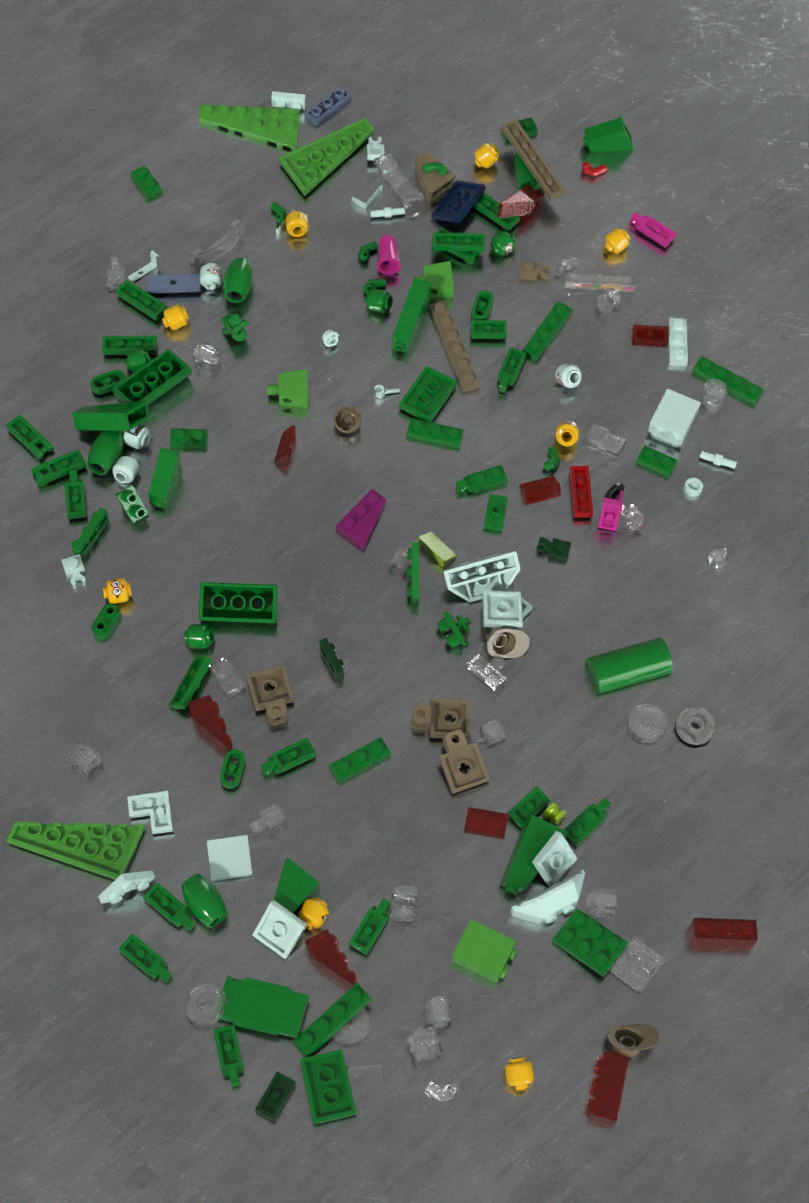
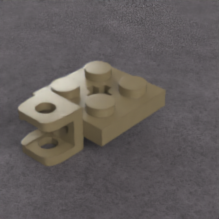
(272, 701)
(434, 715)
(462, 753)

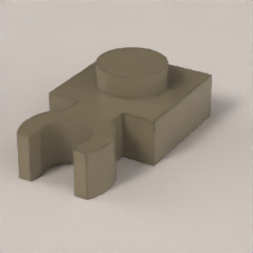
(531, 271)

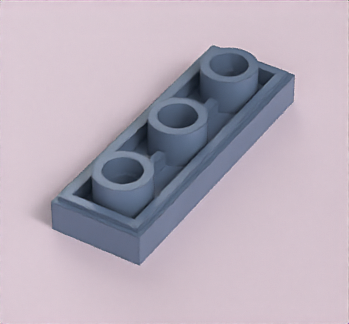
(327, 106)
(173, 283)

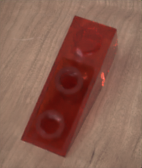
(522, 203)
(208, 723)
(328, 958)

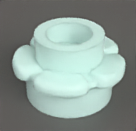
(330, 338)

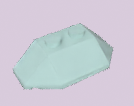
(482, 574)
(551, 901)

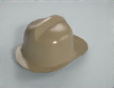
(507, 642)
(632, 1038)

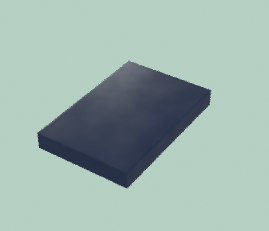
(458, 201)

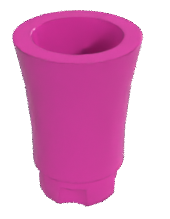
(388, 255)

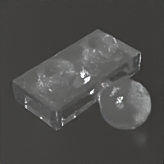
(487, 673)

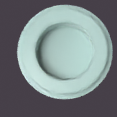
(693, 487)

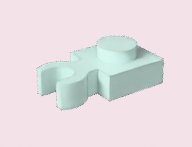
(374, 148)
(74, 569)

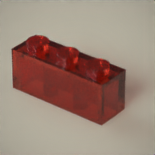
(723, 932)
(607, 1087)

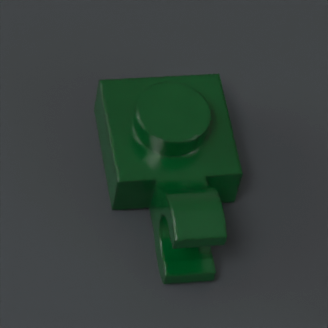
(557, 548)

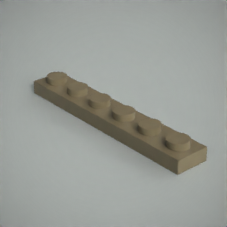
(533, 159)
(454, 346)

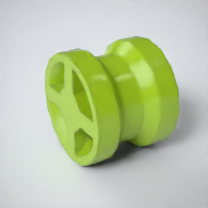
(554, 814)

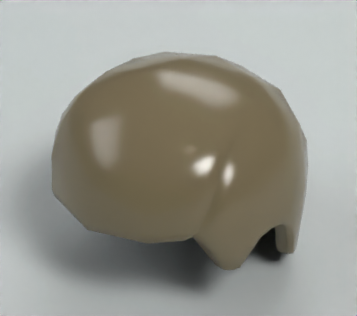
(347, 419)

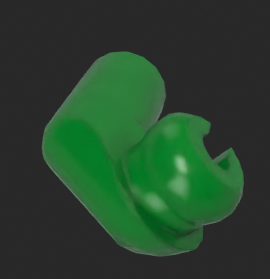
(442, 168)
(365, 250)
(374, 284)
(554, 459)

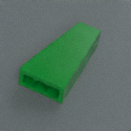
(411, 315)
(111, 416)
(531, 840)

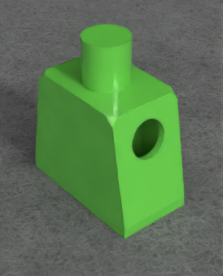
(440, 278)
(291, 388)

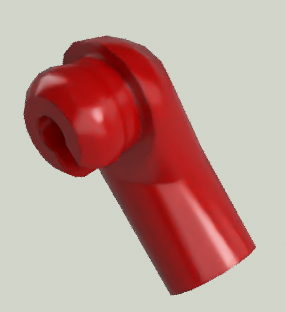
(587, 169)

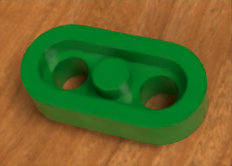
(480, 307)
(106, 380)
(106, 619)
(232, 770)

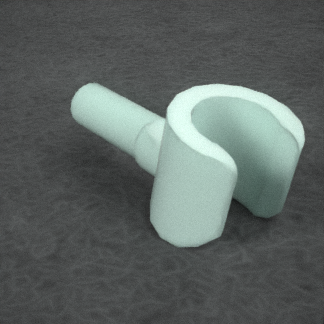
(380, 395)

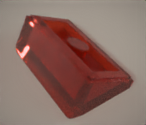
(650, 334)
(285, 446)
(540, 490)
(486, 822)

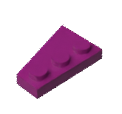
(361, 519)

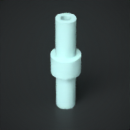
(387, 212)
(718, 460)

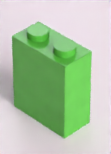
(484, 951)

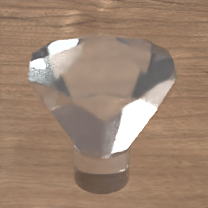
(718, 555)

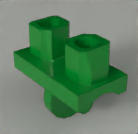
(233, 325)
(131, 503)
(449, 623)

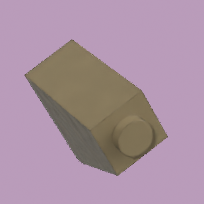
(431, 182)

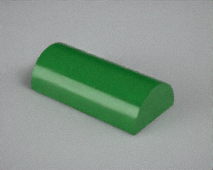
(153, 379)
(238, 602)
(630, 665)

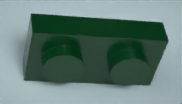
(335, 664)
(275, 1096)

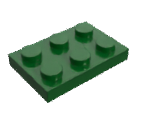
(428, 394)
(590, 942)
(328, 1087)

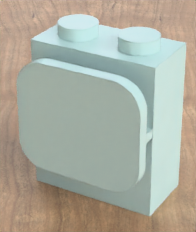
(674, 417)

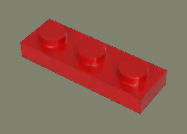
(581, 491)

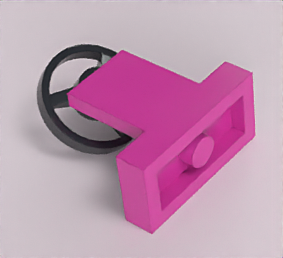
(611, 507)

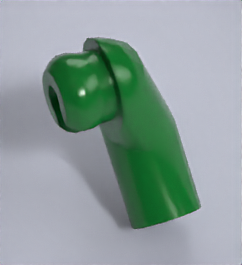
(281, 212)

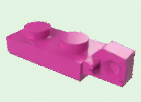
(653, 229)

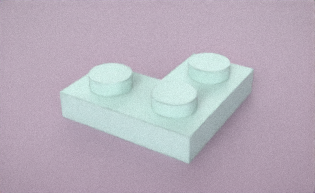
(153, 805)
(126, 883)

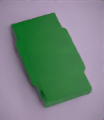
(264, 1006)

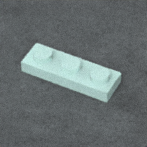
(677, 342)

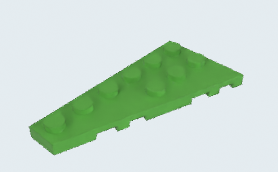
(259, 123)
(319, 158)
(89, 846)

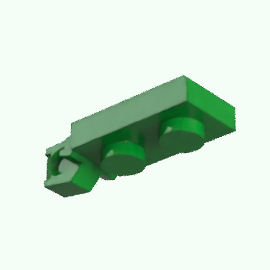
(510, 368)
(482, 480)
(75, 496)
(288, 757)
(587, 822)
(169, 906)
(370, 927)
(145, 958)
(229, 1053)

